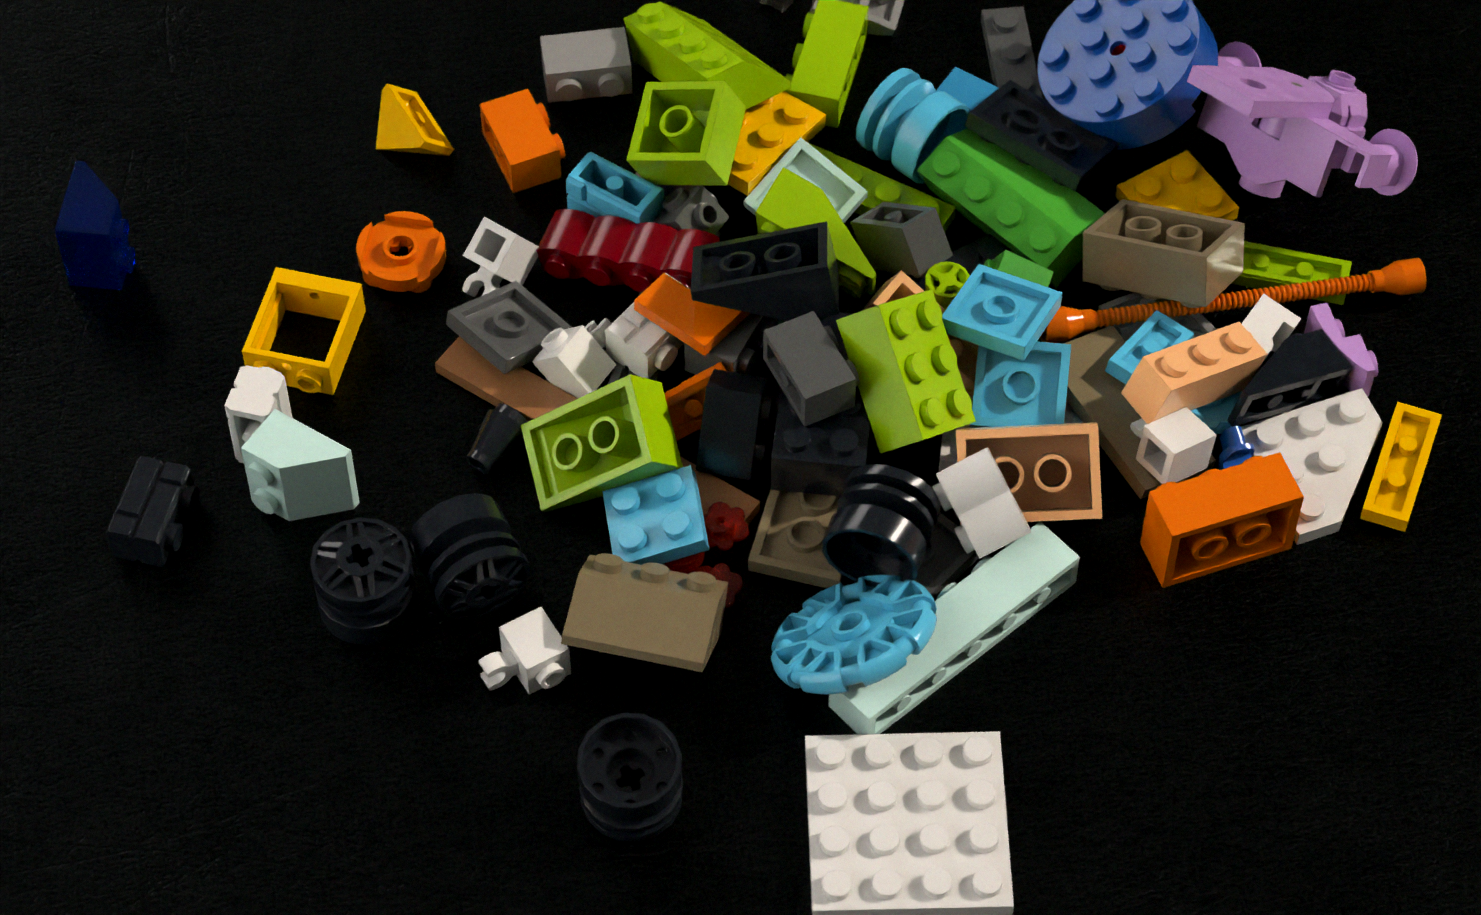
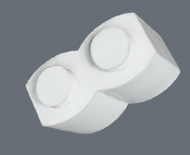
(982, 504)

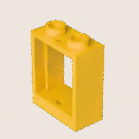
(296, 293)

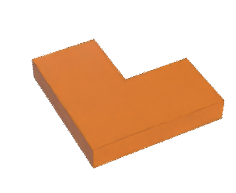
(692, 322)

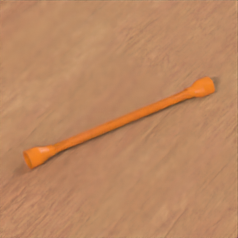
(1398, 278)

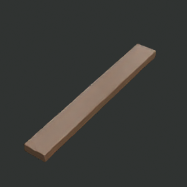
(535, 397)

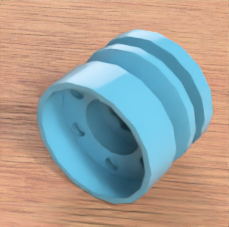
(908, 121)

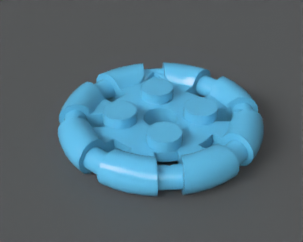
(850, 633)

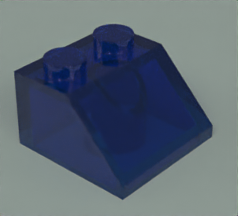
(93, 233)

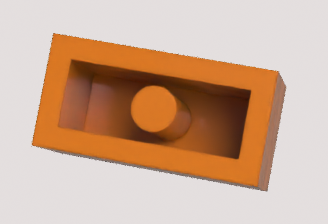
(522, 140)

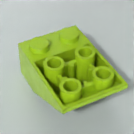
(799, 203)

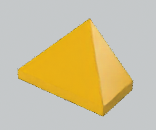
(408, 124)

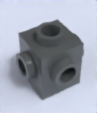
(692, 210)

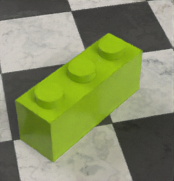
(829, 56)

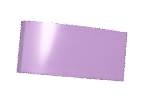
(1352, 348)

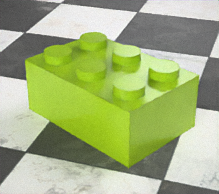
(906, 370)

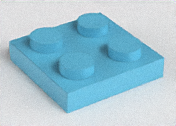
(1001, 312)
(1021, 391)
(657, 518)

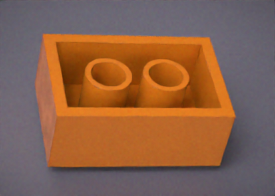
(1221, 519)

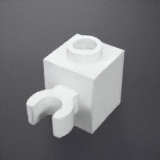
(499, 256)
(576, 358)
(1174, 445)
(530, 651)

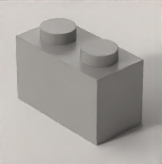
(586, 64)

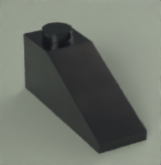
(1298, 374)

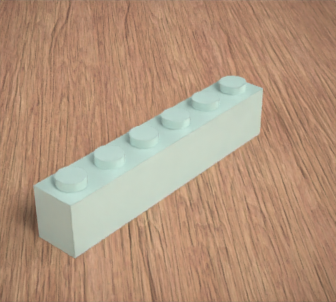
(970, 621)

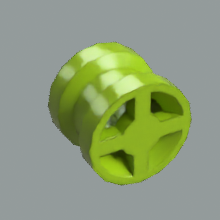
(945, 278)

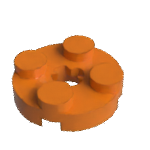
(401, 273)

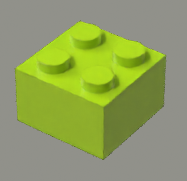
(686, 133)

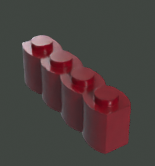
(617, 250)

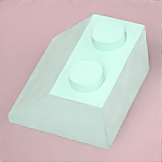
(298, 470)

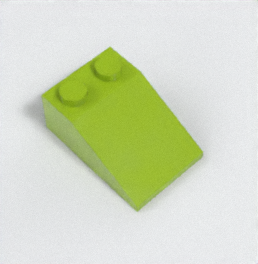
(601, 442)

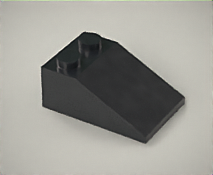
(770, 273)

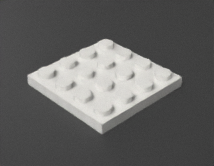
(908, 824)

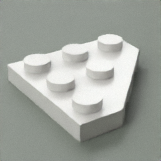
(1326, 453)

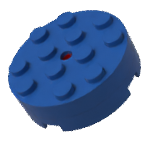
(1125, 66)

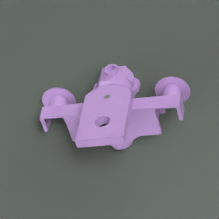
(1302, 127)

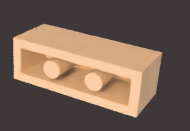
(1194, 372)

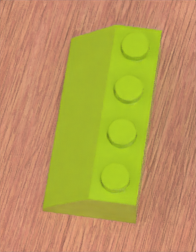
(687, 48)

